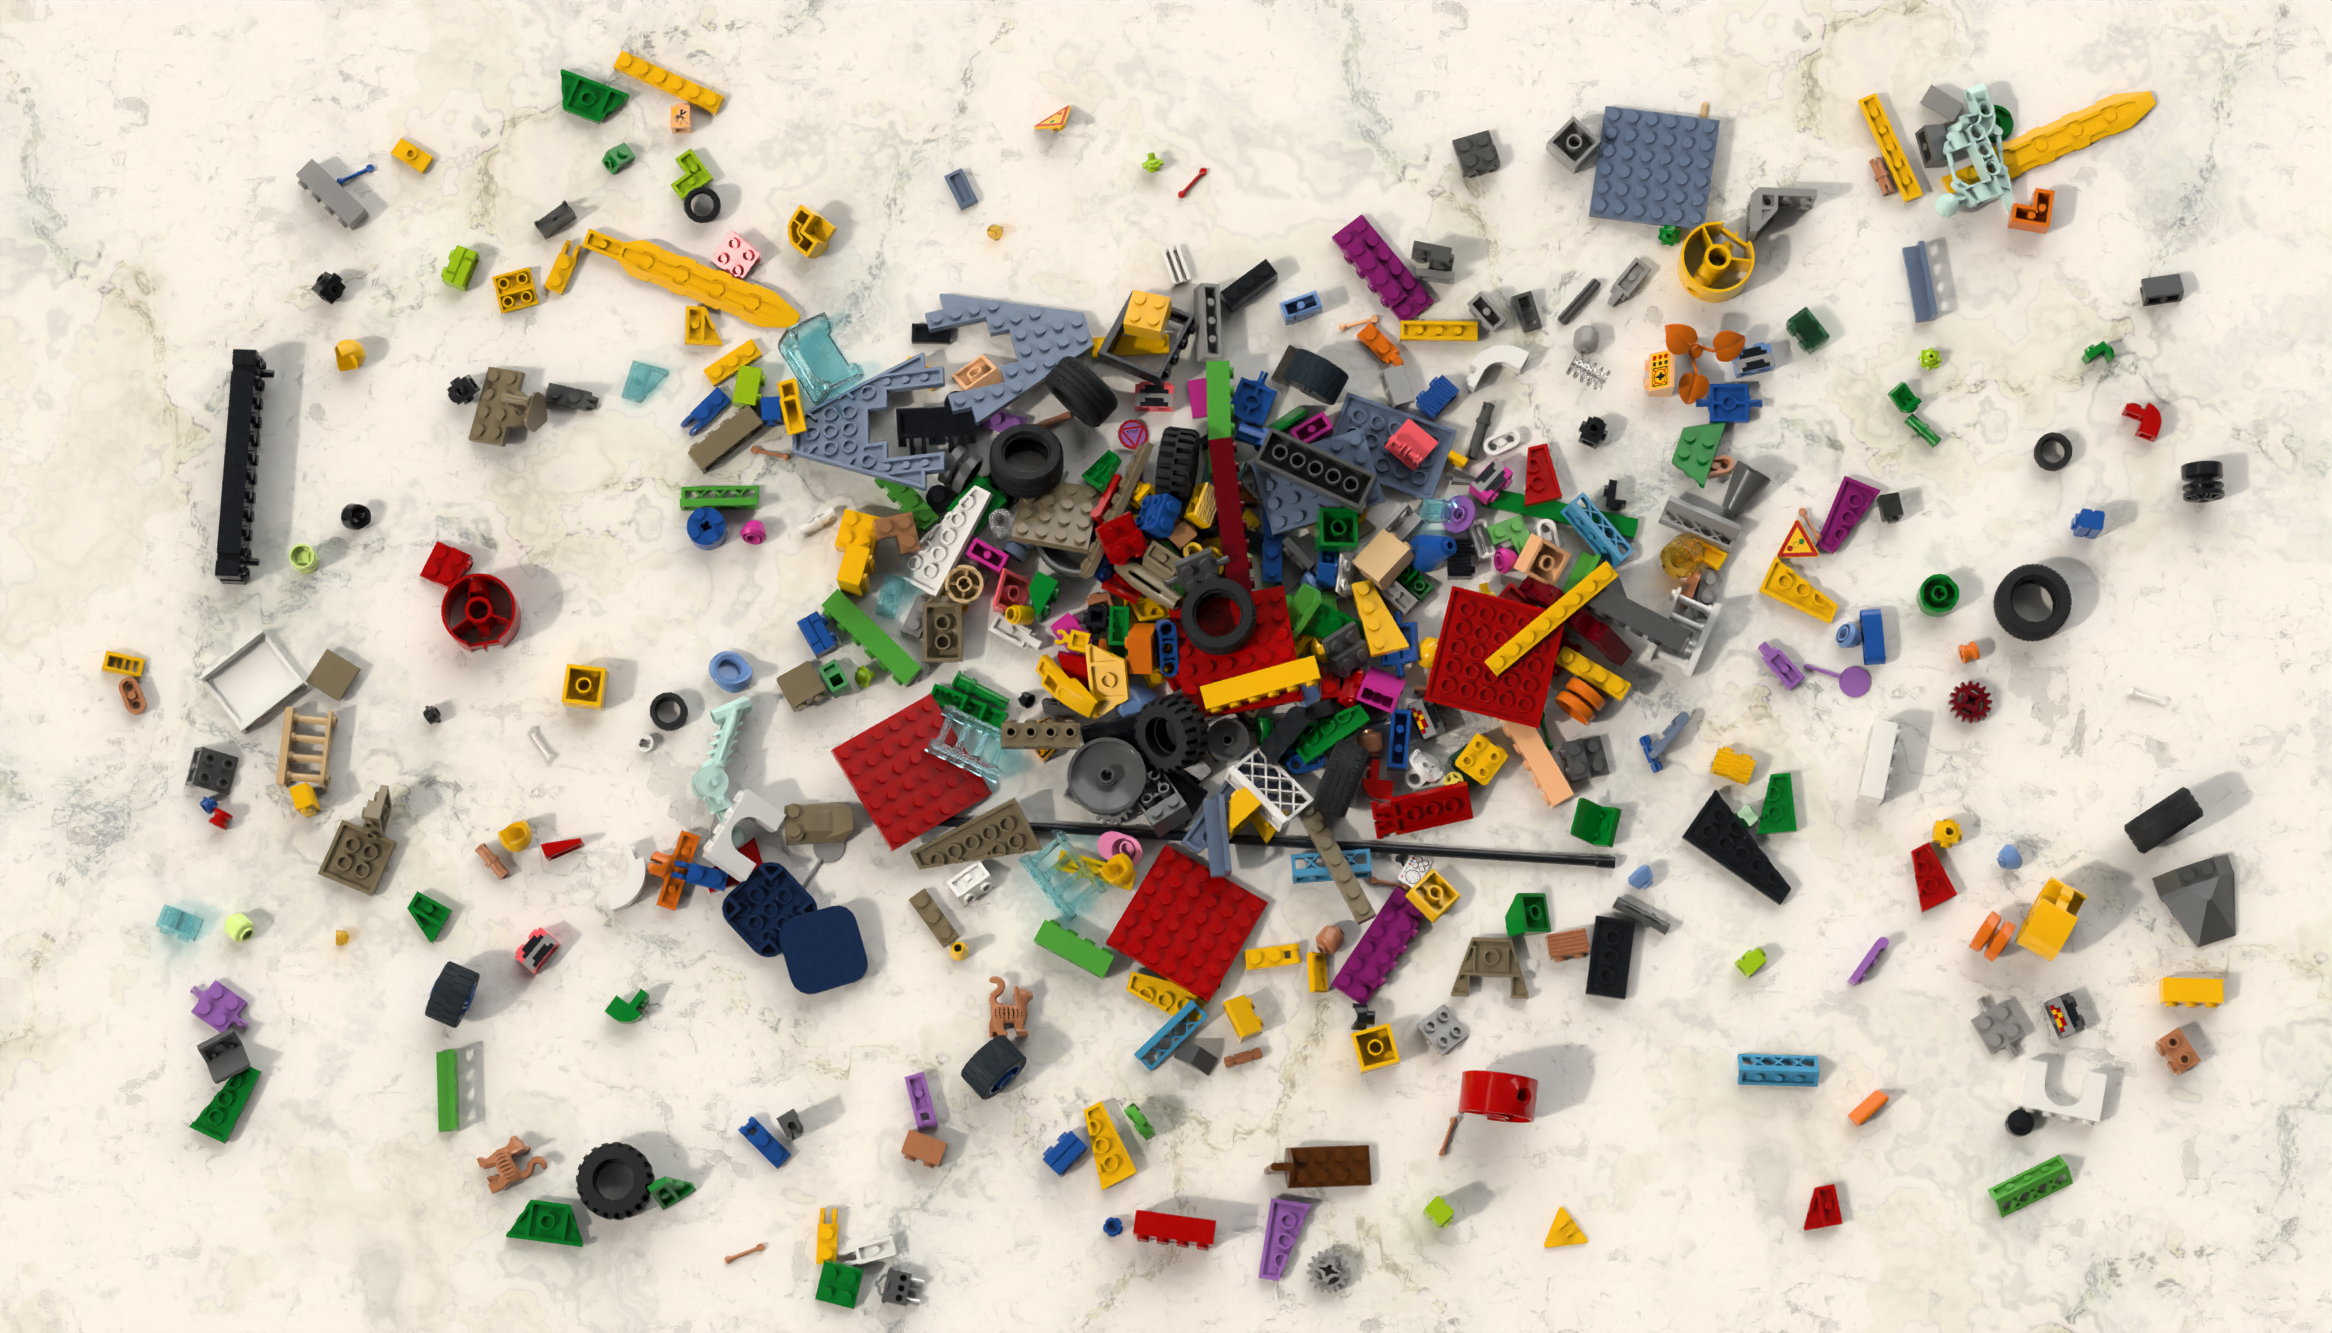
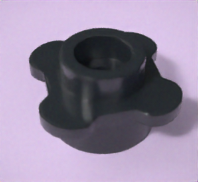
(432, 714)

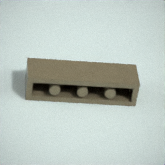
(725, 439)

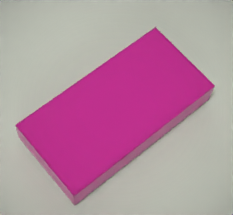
(1198, 397)

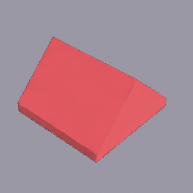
(1010, 591)

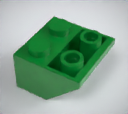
(1043, 593)

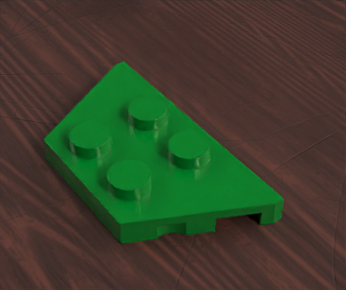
(589, 98)
(1698, 450)
(547, 1223)

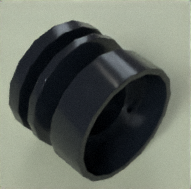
(2202, 483)

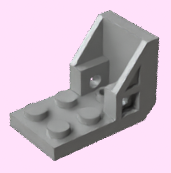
(1765, 203)

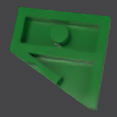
(429, 915)

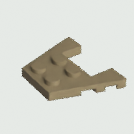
(1490, 959)

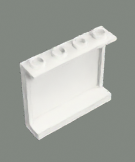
(252, 681)

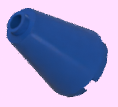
(1431, 551)

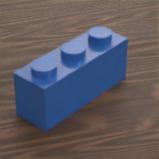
(1399, 740)

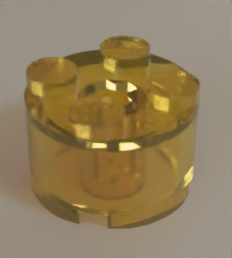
(1682, 556)

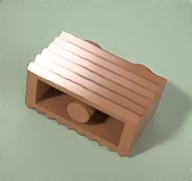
(1567, 945)

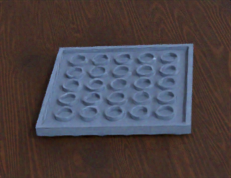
(1654, 168)

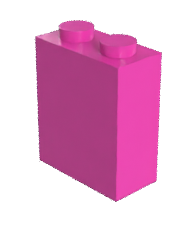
(1381, 689)

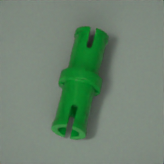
(1922, 430)

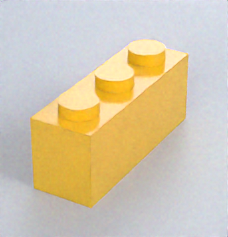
(2191, 992)

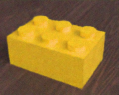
(856, 570)

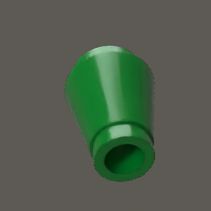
(1264, 728)

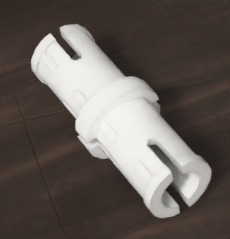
(817, 522)

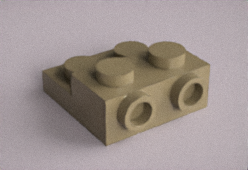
(377, 813)

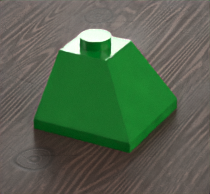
(1528, 915)

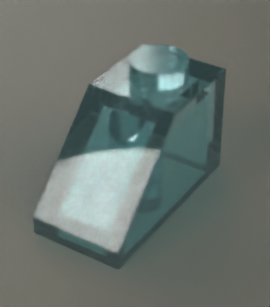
(890, 595)

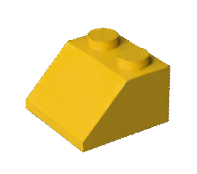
(1241, 810)
(1243, 1018)

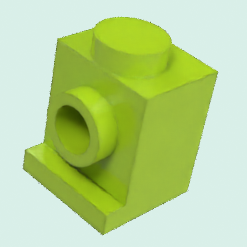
(1751, 961)

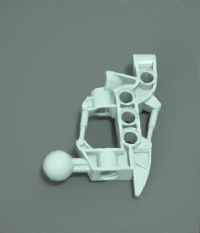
(1959, 136)

